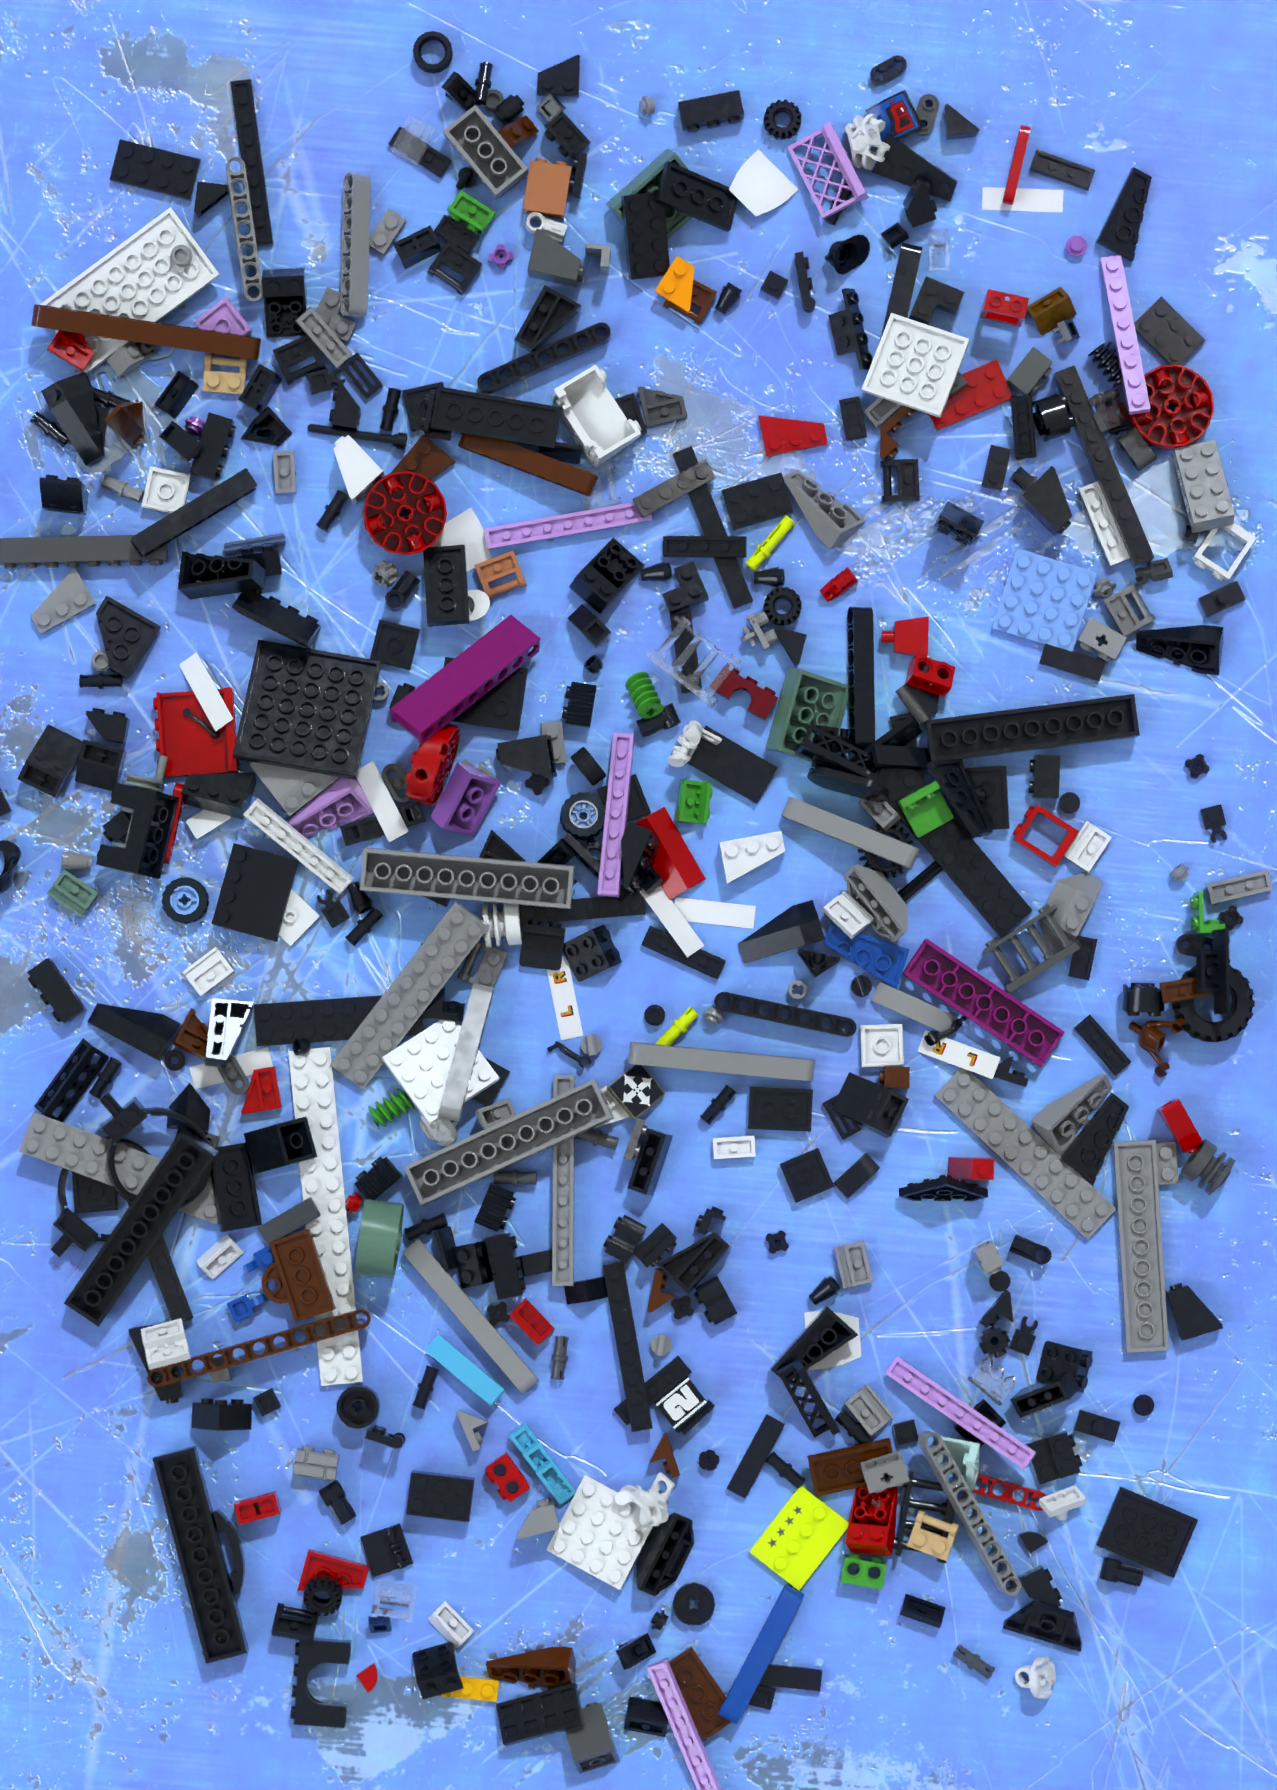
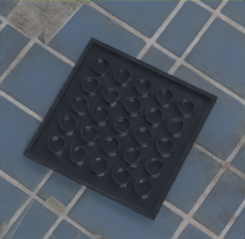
(307, 709)

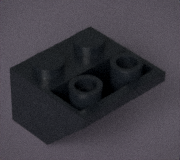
(99, 765)

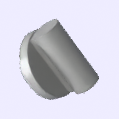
(591, 1044)
(661, 1344)

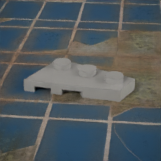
(63, 603)

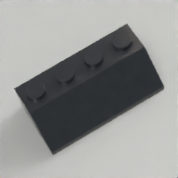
(277, 618)

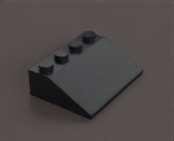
(255, 892)

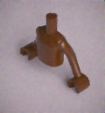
(1153, 1039)

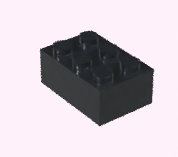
(440, 1496)

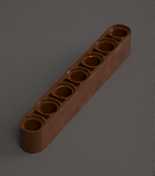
(531, 463)

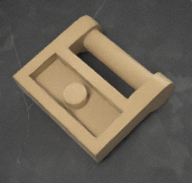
(224, 381)
(930, 1542)

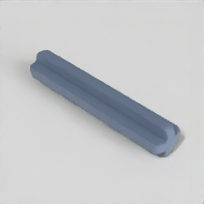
(231, 547)

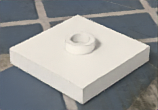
(165, 490)
(297, 918)
(881, 1045)

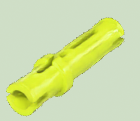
(763, 551)
(679, 1026)

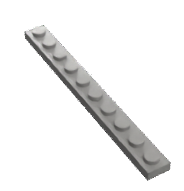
(563, 1199)

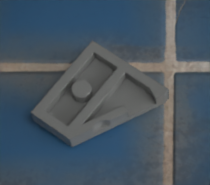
(661, 407)

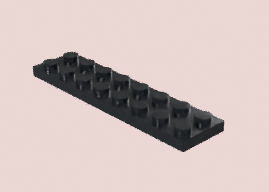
(315, 1020)

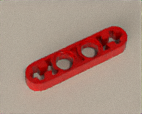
(1016, 164)
(177, 793)
(1007, 1495)

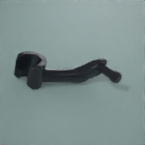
(931, 1039)
(568, 1052)

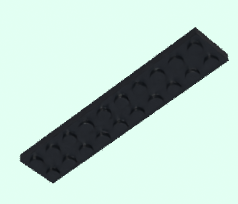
(960, 858)

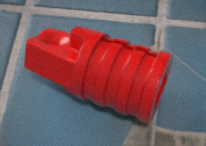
(838, 585)

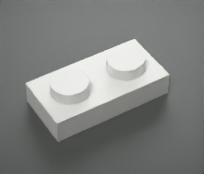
(734, 1147)

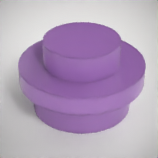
(1076, 246)

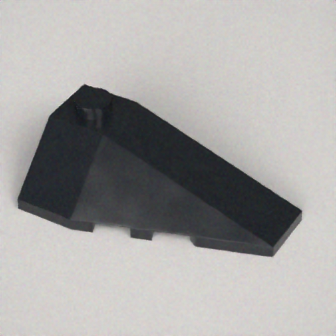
(1189, 645)
(787, 931)
(140, 1029)

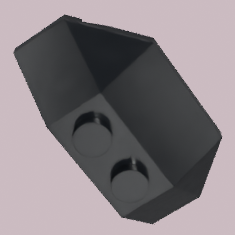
(664, 1554)

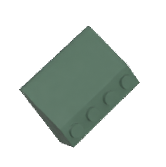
(649, 181)
(803, 702)

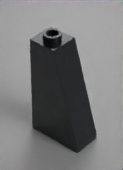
(168, 1392)

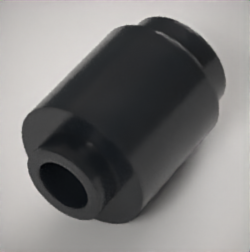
(509, 109)

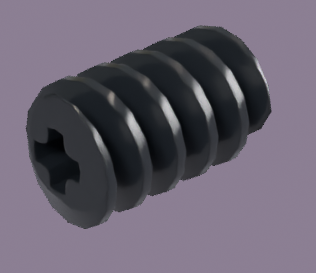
(1109, 362)

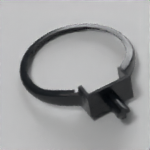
(126, 1119)
(70, 1224)

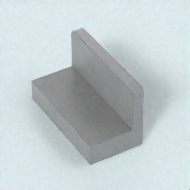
(600, 251)

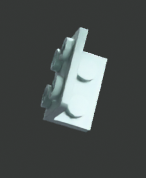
(966, 1457)

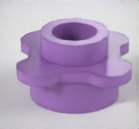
(500, 250)
(194, 425)

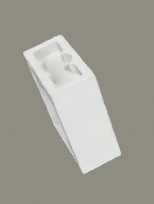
(1219, 573)

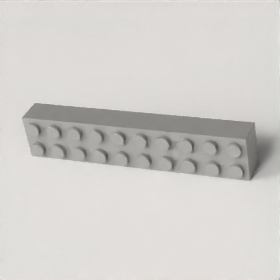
(467, 877)
(509, 1142)

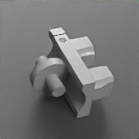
(756, 622)

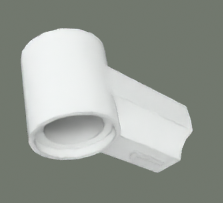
(551, 227)

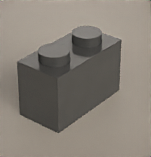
(1029, 372)

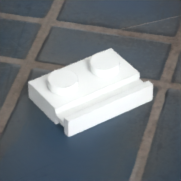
(1087, 846)
(848, 914)
(208, 971)

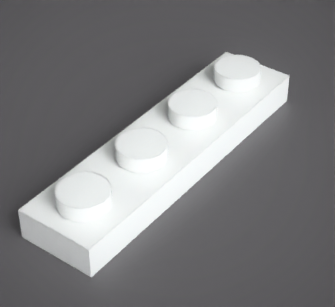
(1103, 523)

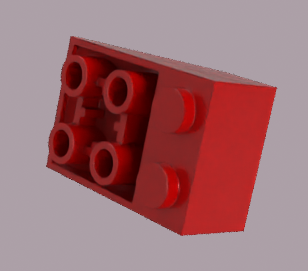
(872, 1522)

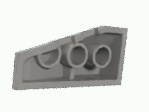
(828, 518)
(1065, 1116)

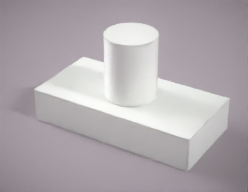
(1061, 1502)

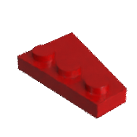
(790, 435)
(347, 1572)

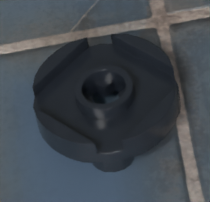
(693, 1591)

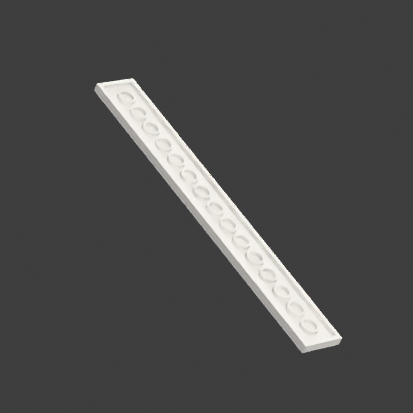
(324, 1182)

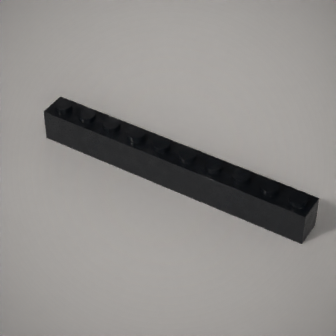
(1103, 466)

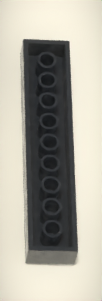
(1032, 728)
(141, 1227)
(200, 1554)

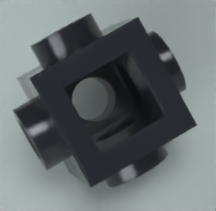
(994, 1350)

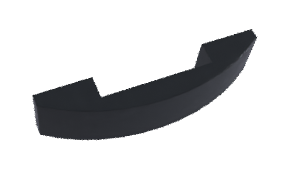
(370, 828)
(224, 1524)

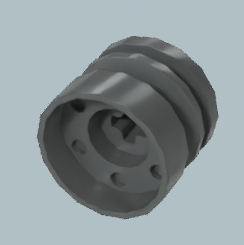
(1208, 1167)

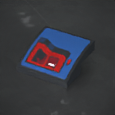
(898, 115)

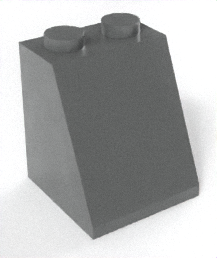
(554, 262)
(593, 1742)

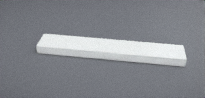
(298, 846)

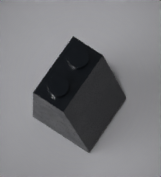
(1048, 502)
(280, 1145)

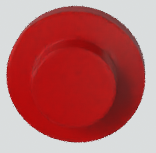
(353, 1202)

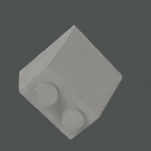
(540, 1519)

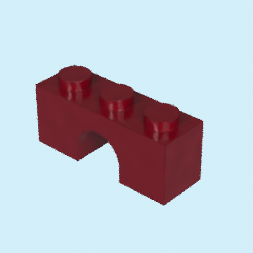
(761, 699)

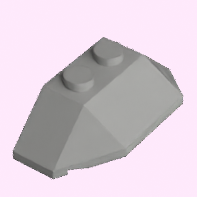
(880, 900)
(1074, 900)

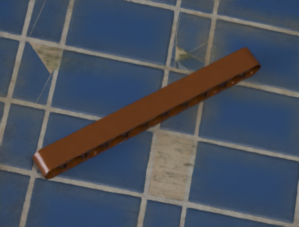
(146, 332)
(270, 1348)

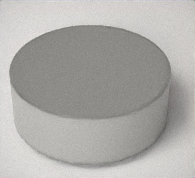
(181, 255)

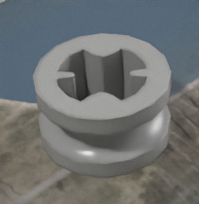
(380, 697)
(798, 983)

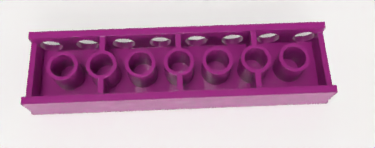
(465, 677)
(983, 1002)

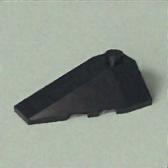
(74, 409)

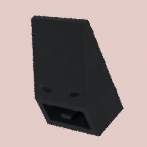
(284, 301)
(63, 495)
(958, 523)
(606, 575)
(51, 761)
(637, 849)
(870, 1105)

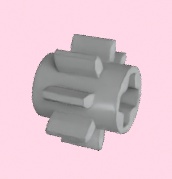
(385, 574)

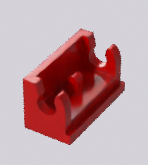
(531, 1321)

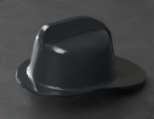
(848, 253)

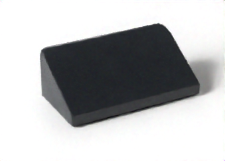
(176, 394)
(563, 452)
(445, 1244)

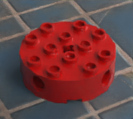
(1192, 413)
(394, 531)
(432, 764)

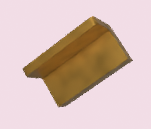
(1051, 310)

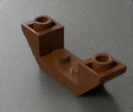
(888, 445)

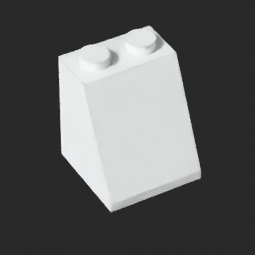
(356, 468)

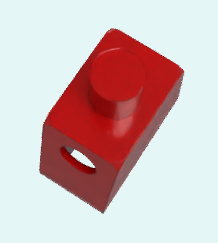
(909, 636)

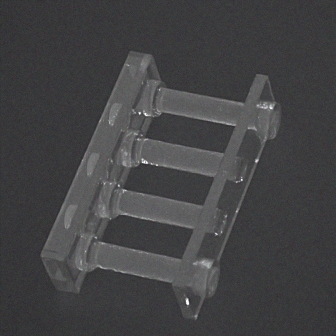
(674, 669)

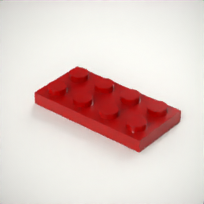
(984, 390)

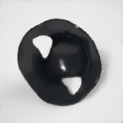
(11, 857)

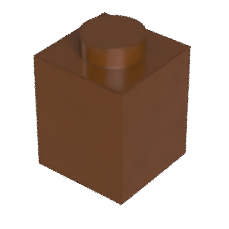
(895, 1077)

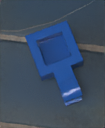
(264, 1259)
(243, 1307)

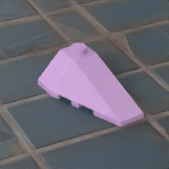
(335, 805)

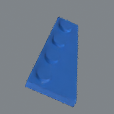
(874, 955)

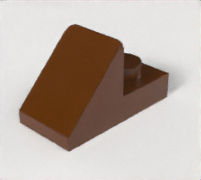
(657, 1297)
(662, 1451)

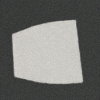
(761, 185)
(466, 530)
(847, 1352)

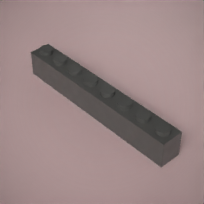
(74, 551)

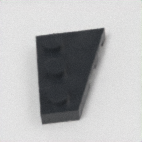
(996, 800)

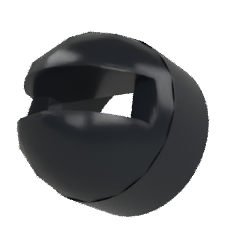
(593, 664)
(302, 1045)

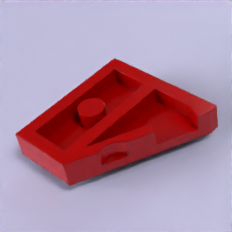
(72, 349)
(263, 1091)

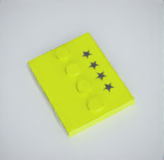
(799, 1537)

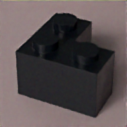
(935, 295)
(221, 1415)

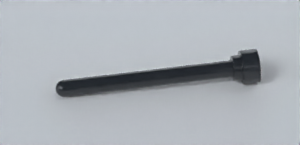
(398, 440)

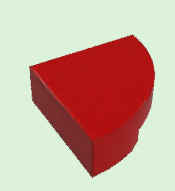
(368, 1677)

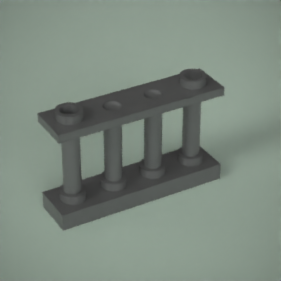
(1033, 969)

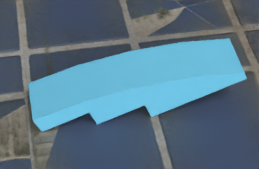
(465, 1370)
(542, 1463)

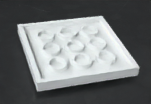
(915, 365)
(424, 1066)
(600, 1533)

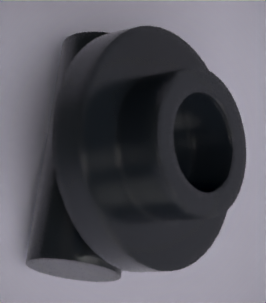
(467, 178)
(861, 986)

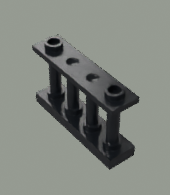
(945, 1509)

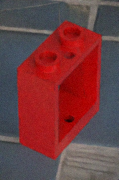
(1003, 311)
(1063, 846)

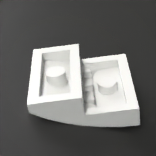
(165, 1344)

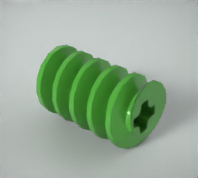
(644, 695)
(390, 1108)

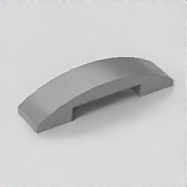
(912, 1007)

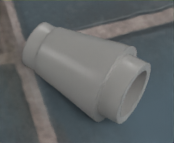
(74, 860)

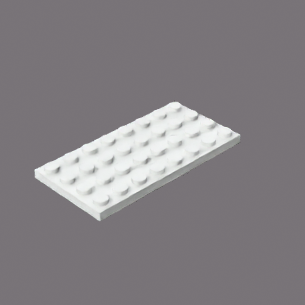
(137, 280)

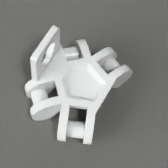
(862, 140)
(689, 740)
(648, 1500)

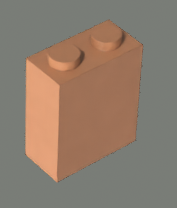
(547, 188)

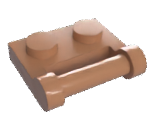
(498, 568)

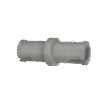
(122, 488)

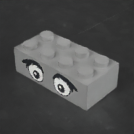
(485, 152)
(1203, 486)

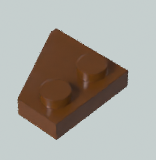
(192, 1035)

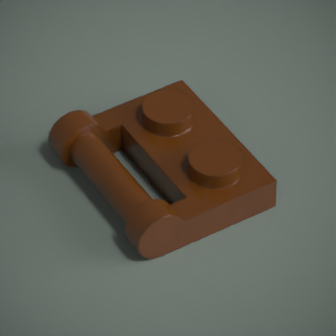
(701, 296)

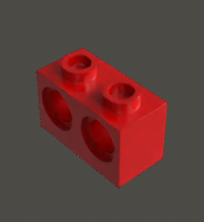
(928, 677)
(512, 1474)
(257, 1507)

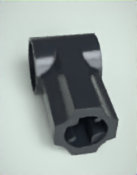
(402, 589)
(665, 720)
(1028, 1249)
(335, 1498)
(1115, 1571)

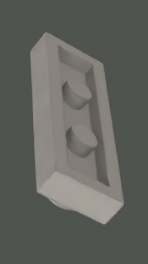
(323, 337)
(1239, 887)

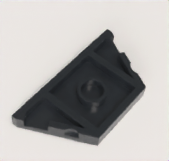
(1047, 1624)

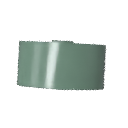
(379, 1238)

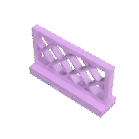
(840, 158)

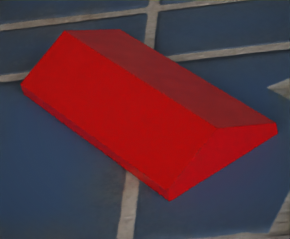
(673, 858)

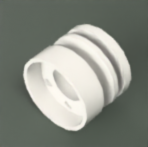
(502, 924)

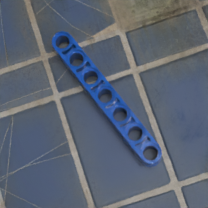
(761, 1654)

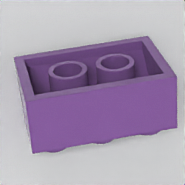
(465, 800)

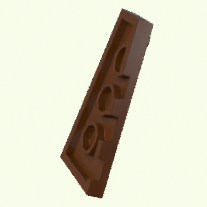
(424, 459)

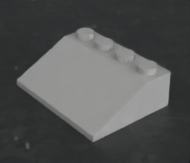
(291, 786)

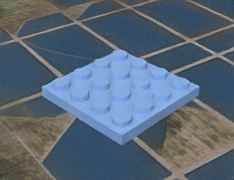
(1044, 599)

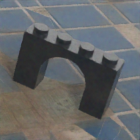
(307, 1708)

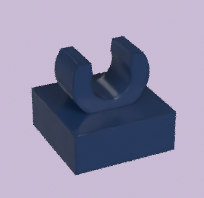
(379, 1624)

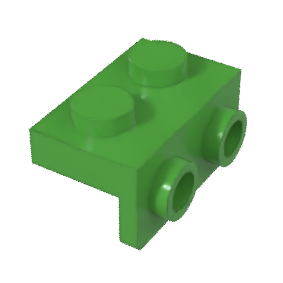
(471, 212)
(693, 801)

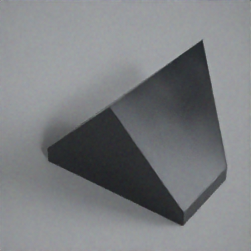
(267, 429)
(816, 962)
(192, 1106)

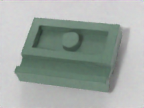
(72, 893)

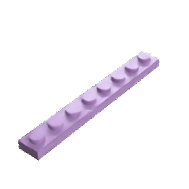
(1125, 334)
(563, 525)
(616, 814)
(960, 1413)
(683, 1726)

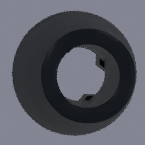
(728, 297)
(658, 572)
(770, 577)
(360, 900)
(827, 1288)

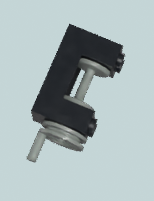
(148, 827)

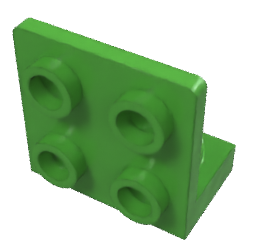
(925, 809)
(1198, 923)

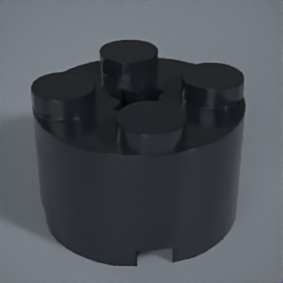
(1052, 417)
(1142, 998)
(366, 1415)

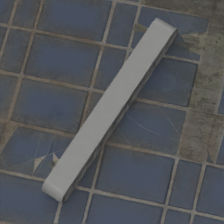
(721, 1061)
(470, 1316)
(977, 1518)

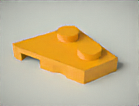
(677, 284)

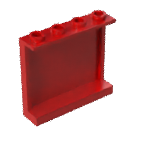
(187, 743)

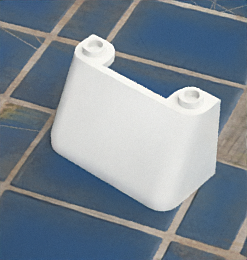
(594, 416)

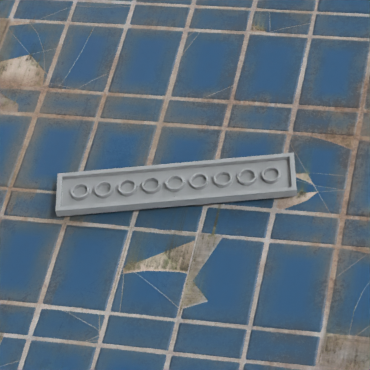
(409, 994)
(1025, 1152)
(87, 1156)
(1141, 1246)

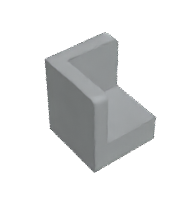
(222, 1374)

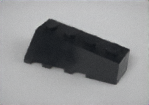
(215, 575)
(819, 1339)

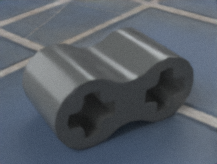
(1136, 449)

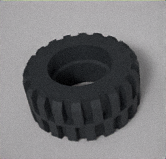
(1230, 1025)

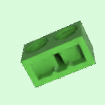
(861, 1577)

